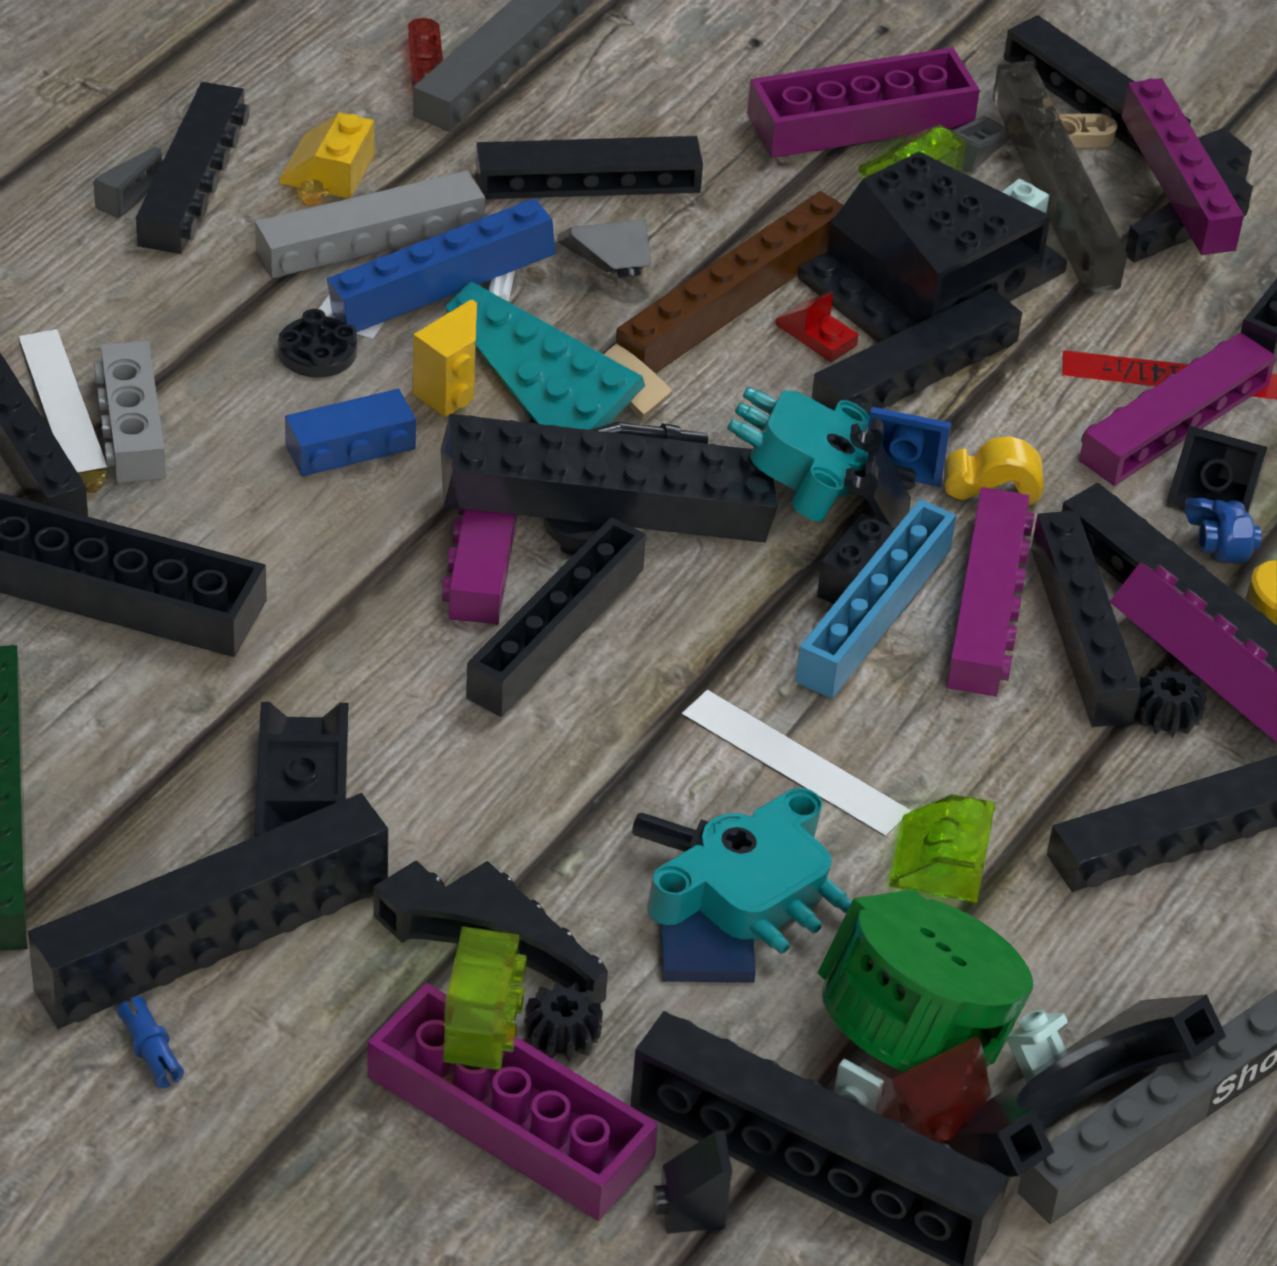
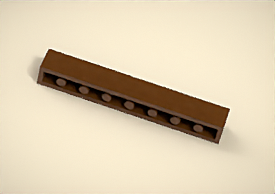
(729, 285)

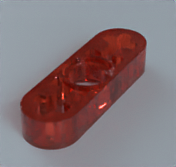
(418, 46)

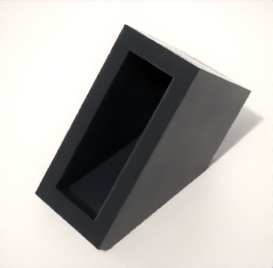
(696, 1187)

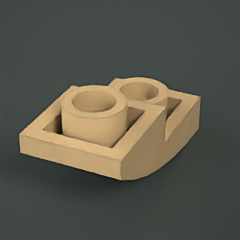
(655, 389)

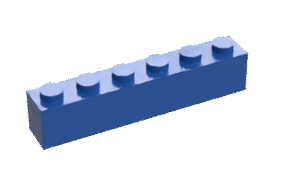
(442, 265)

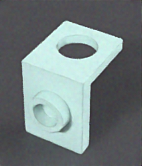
(864, 1086)

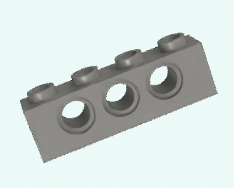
(132, 412)

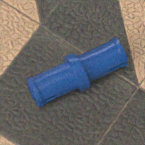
(150, 1042)

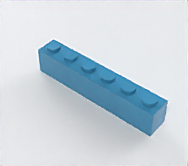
(875, 599)

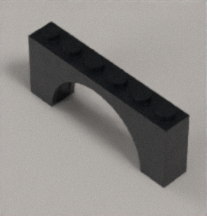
(1149, 1034)

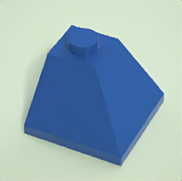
(915, 443)

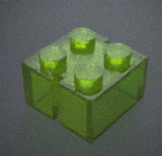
(484, 998)

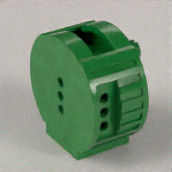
(921, 980)

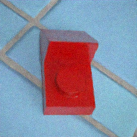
(817, 329)

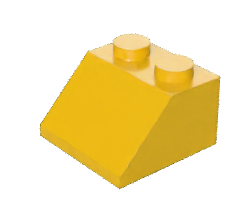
(333, 154)
(446, 360)

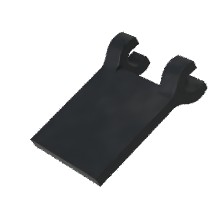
(882, 483)

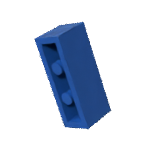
(350, 432)

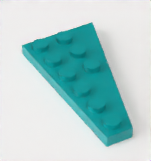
(545, 368)

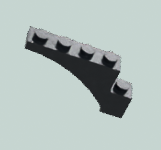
(1164, 226)
(421, 907)

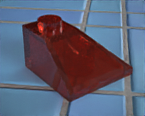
(944, 1091)

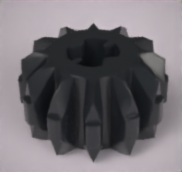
(1170, 701)
(563, 1020)

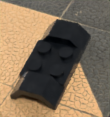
(299, 765)

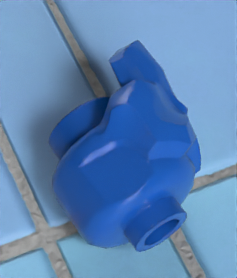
(1224, 529)

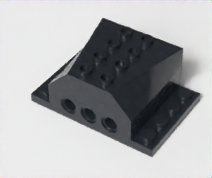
(925, 242)

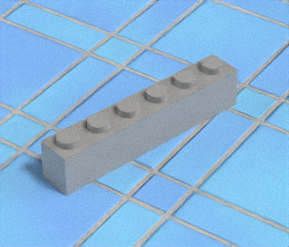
(367, 224)

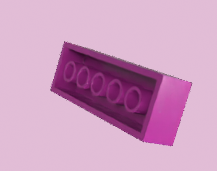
(861, 102)
(526, 1114)

